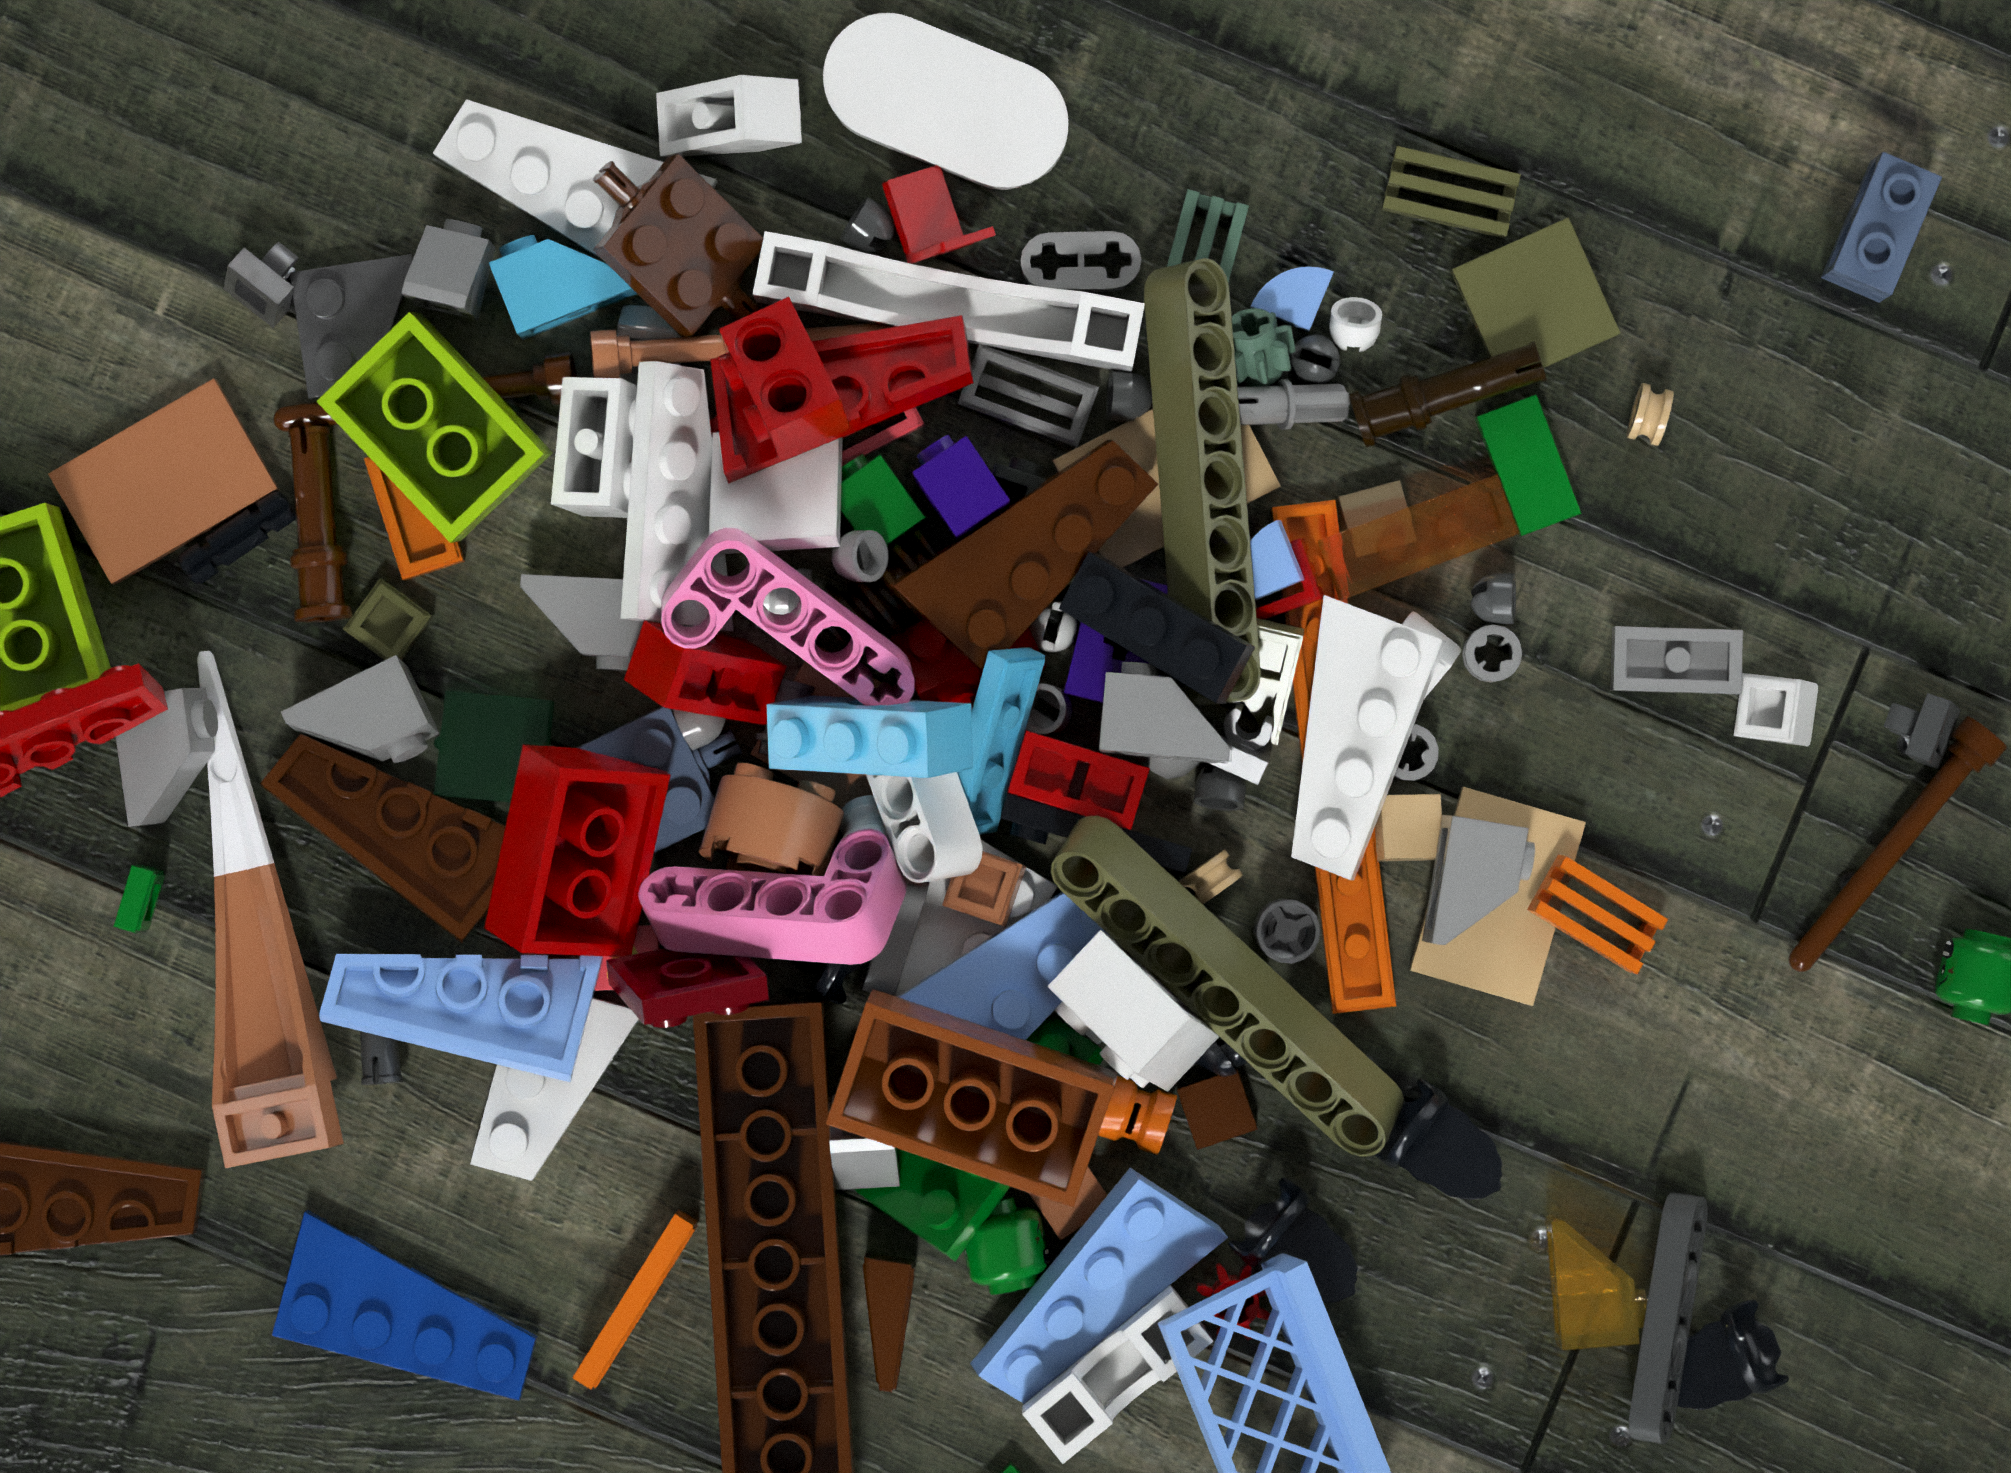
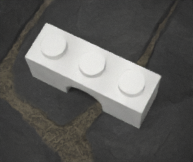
(1109, 1377)

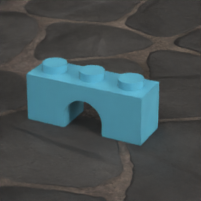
(856, 738)

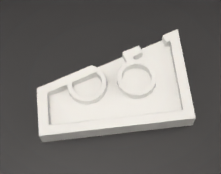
(532, 1111)

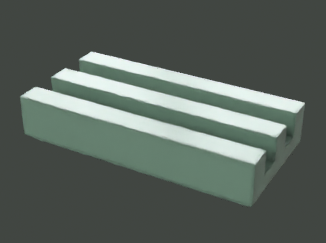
(1215, 207)

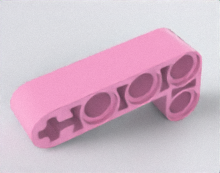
(795, 629)
(779, 915)

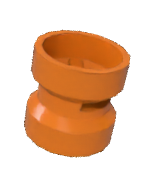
(1150, 1119)

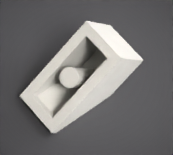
(729, 116)

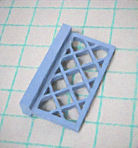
(1318, 1367)

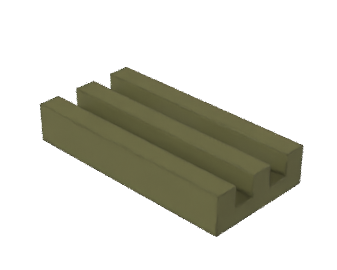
(1455, 167)

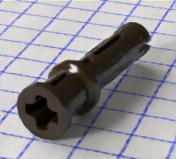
(1416, 401)

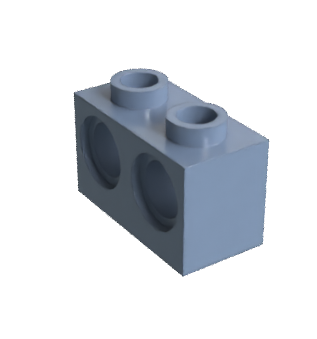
(1881, 227)

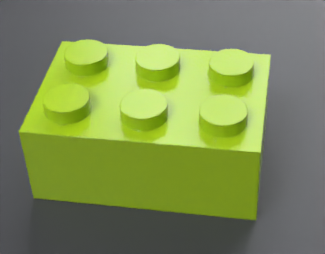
(434, 426)
(44, 610)

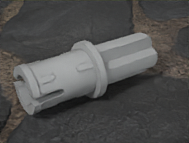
(1292, 404)

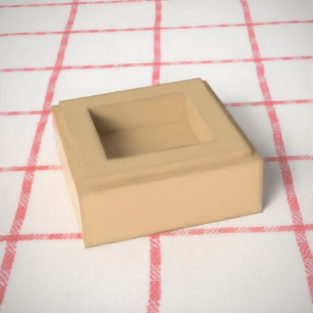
(1408, 827)

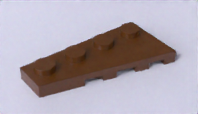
(1013, 566)
(400, 832)
(88, 1199)

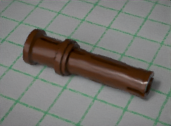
(318, 556)

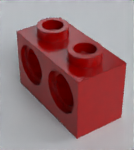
(787, 377)
(718, 679)
(1078, 779)

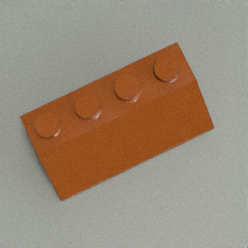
(972, 1098)

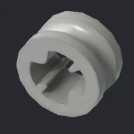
(1479, 639)
(1427, 757)

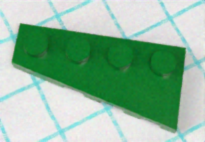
(949, 1203)

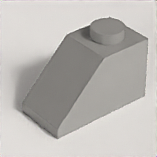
(450, 270)
(587, 615)
(369, 714)
(1155, 719)
(166, 755)
(1474, 873)

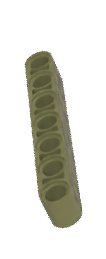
(1201, 454)
(1227, 985)

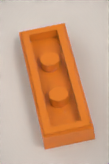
(636, 1300)

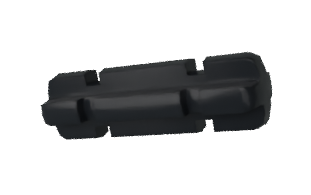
(237, 537)

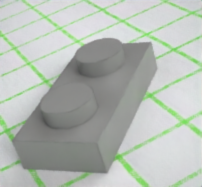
(1676, 660)

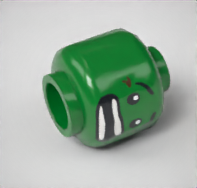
(1976, 976)
(1008, 1249)

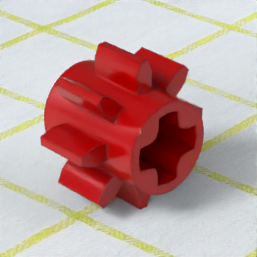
(1250, 1306)

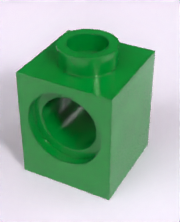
(877, 500)

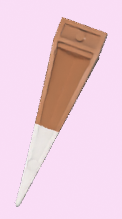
(269, 1042)

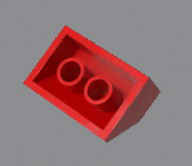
(575, 852)

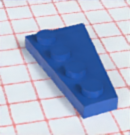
(381, 1311)

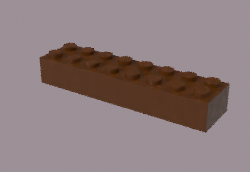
(773, 1240)

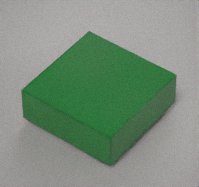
(139, 899)

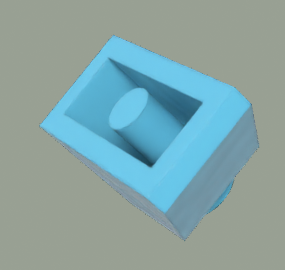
(553, 284)

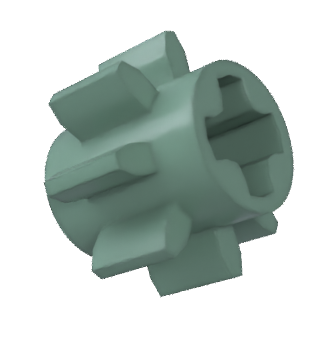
(1260, 347)

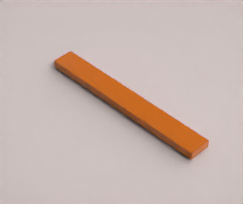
(1349, 909)

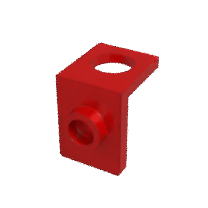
(927, 215)

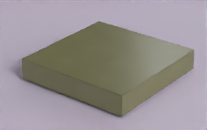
(1537, 293)

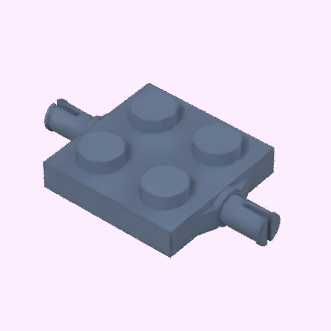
(659, 744)

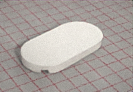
(945, 101)

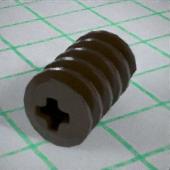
(876, 600)

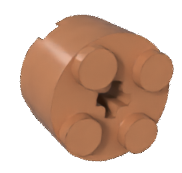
(772, 824)

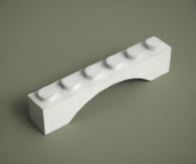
(995, 312)

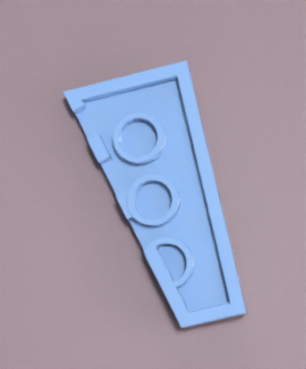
(1008, 975)
(485, 1009)
(1103, 1276)

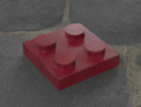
(670, 985)

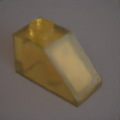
(1589, 1293)

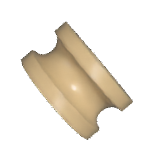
(1650, 414)
(1211, 877)

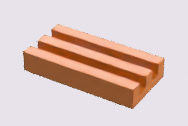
(1640, 939)

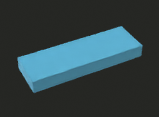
(998, 730)

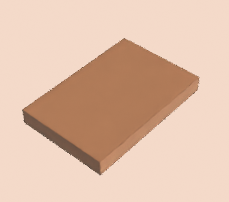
(163, 481)

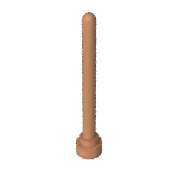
(617, 354)

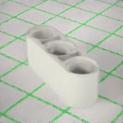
(928, 825)

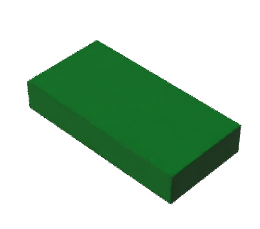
(1528, 465)

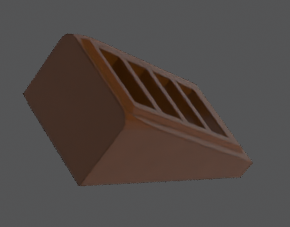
(888, 1298)

